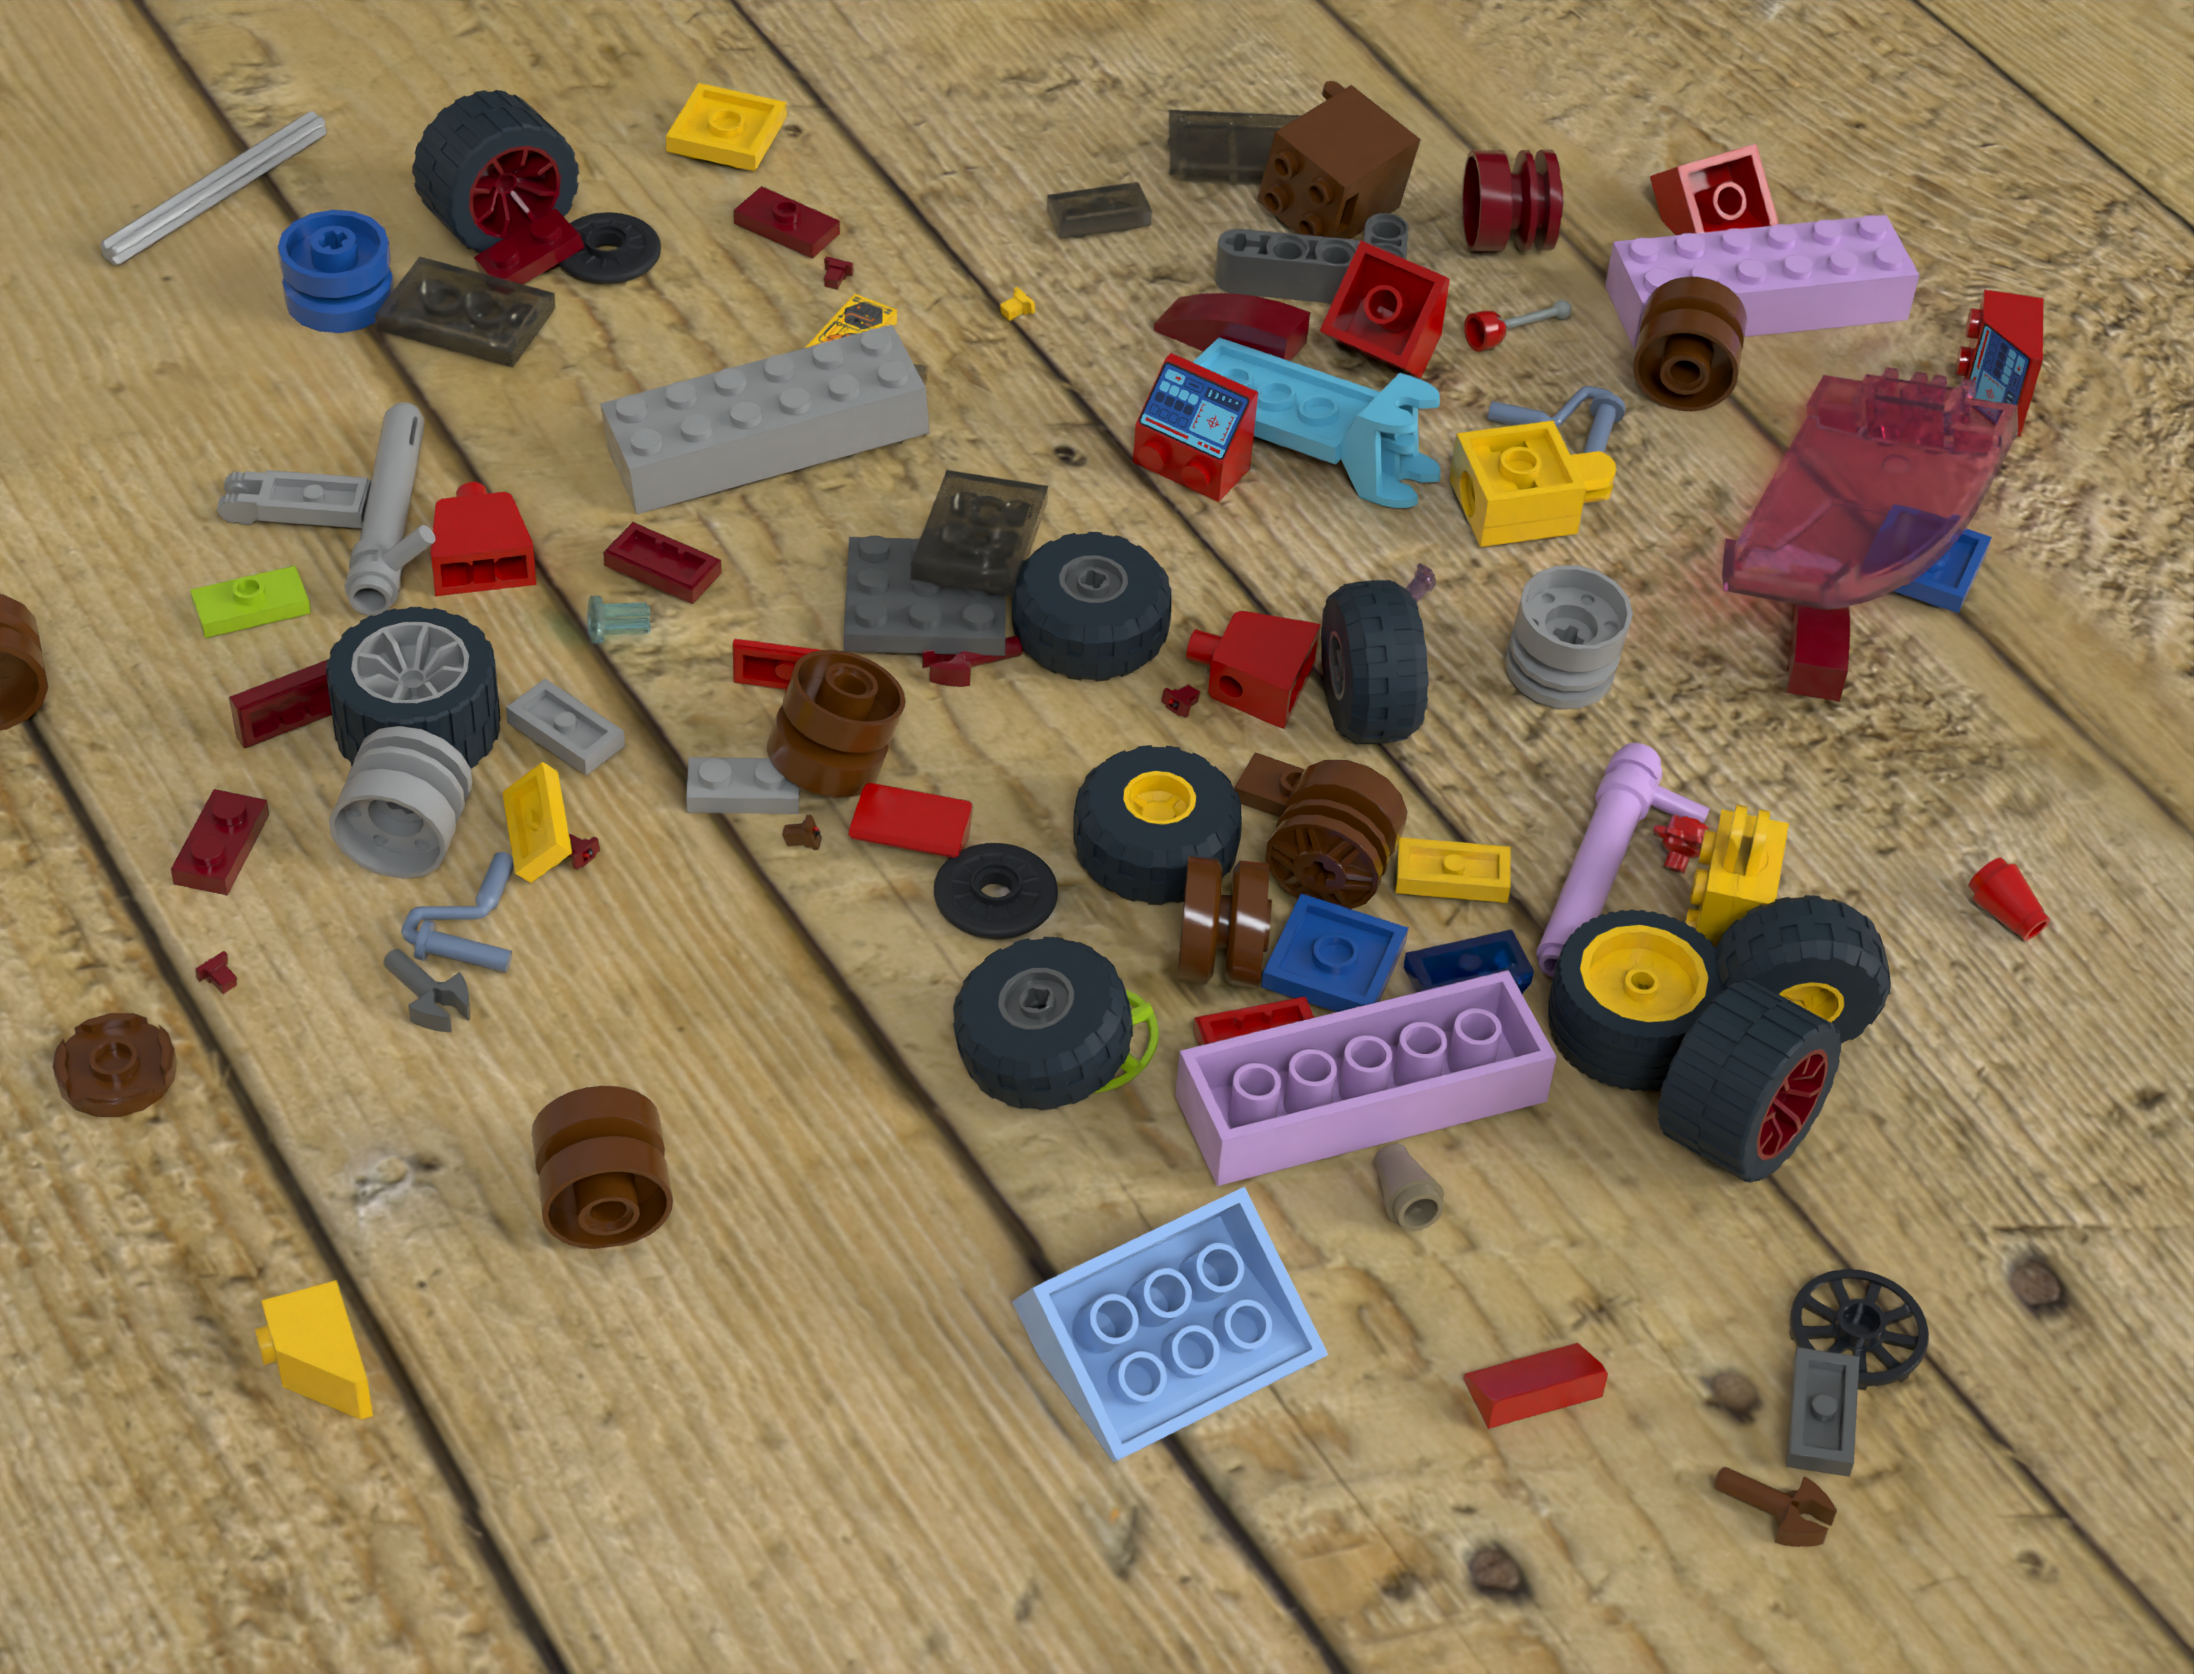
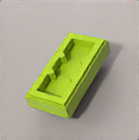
(250, 601)

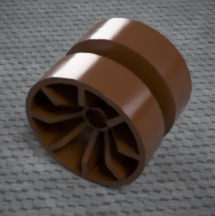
(1690, 344)
(835, 723)
(601, 1167)

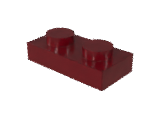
(531, 249)
(220, 842)

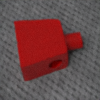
(480, 543)
(1258, 663)

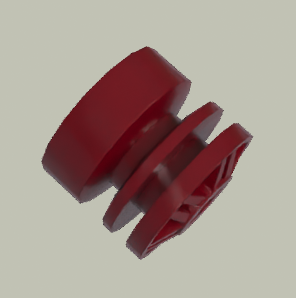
(1519, 200)

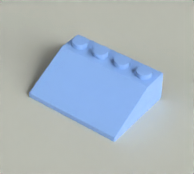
(1171, 1325)

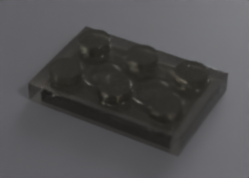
(465, 311)
(979, 532)

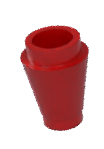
(2008, 897)

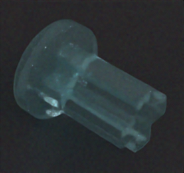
(616, 618)

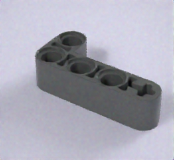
(1296, 263)

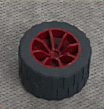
(493, 168)
(1749, 1080)

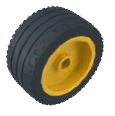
(1630, 995)

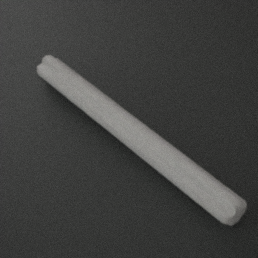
(212, 188)

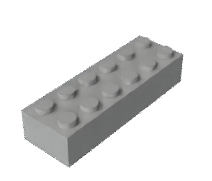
(765, 418)

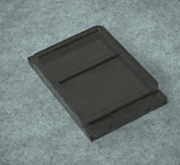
(1221, 145)

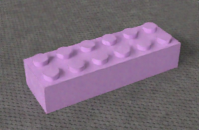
(1782, 273)
(1363, 1077)

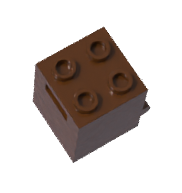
(1337, 165)

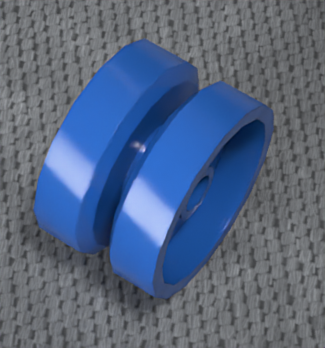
(335, 270)

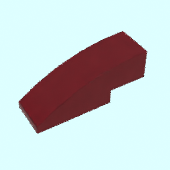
(1239, 318)
(1818, 652)

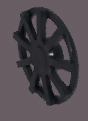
(1861, 1325)

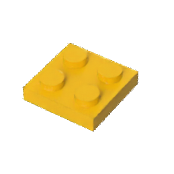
(726, 126)

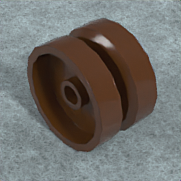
(21, 664)
(1226, 922)

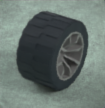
(415, 673)

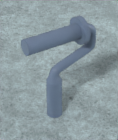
(1604, 407)
(458, 948)

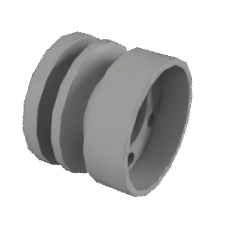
(1568, 636)
(401, 802)

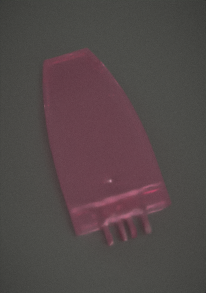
(1870, 490)

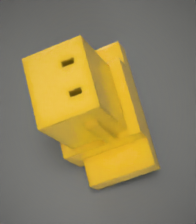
(1017, 305)

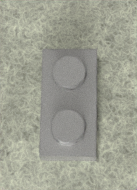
(565, 726)
(739, 787)

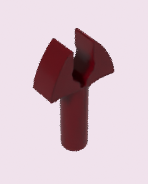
(956, 668)

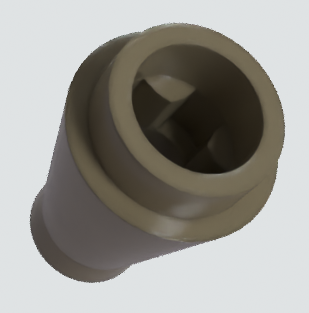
(1408, 1190)

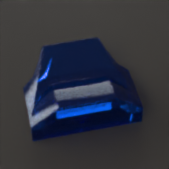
(1469, 960)

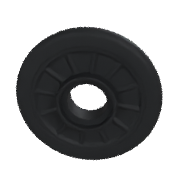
(636, 253)
(1015, 914)

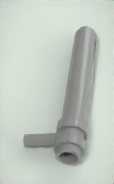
(381, 550)

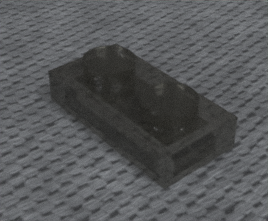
(1099, 210)

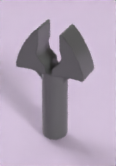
(424, 1010)

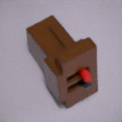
(803, 834)

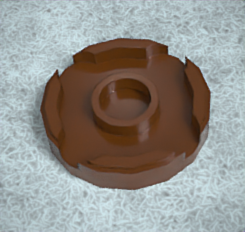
(115, 1065)

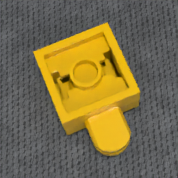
(1525, 483)
(1741, 870)

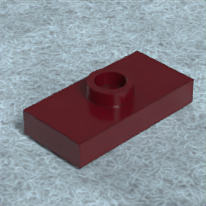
(786, 222)
(662, 562)
(281, 705)

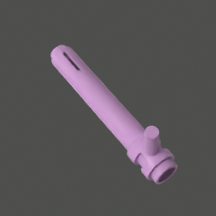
(1621, 802)

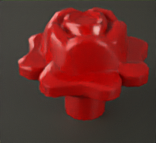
(1682, 841)

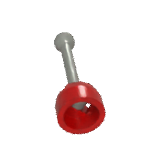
(1487, 329)

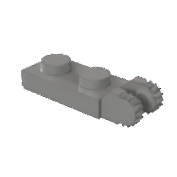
(294, 498)

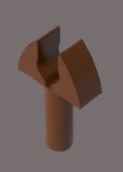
(1784, 1506)

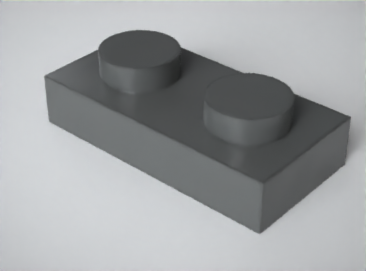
(1823, 1412)

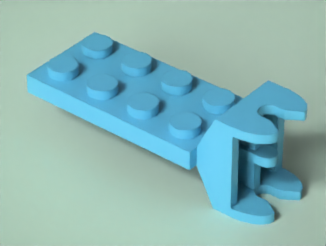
(1337, 419)

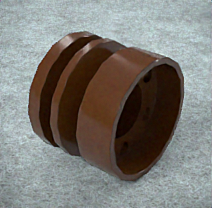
(1337, 833)

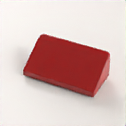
(765, 662)
(912, 820)
(1536, 1384)

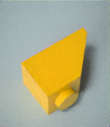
(315, 1348)

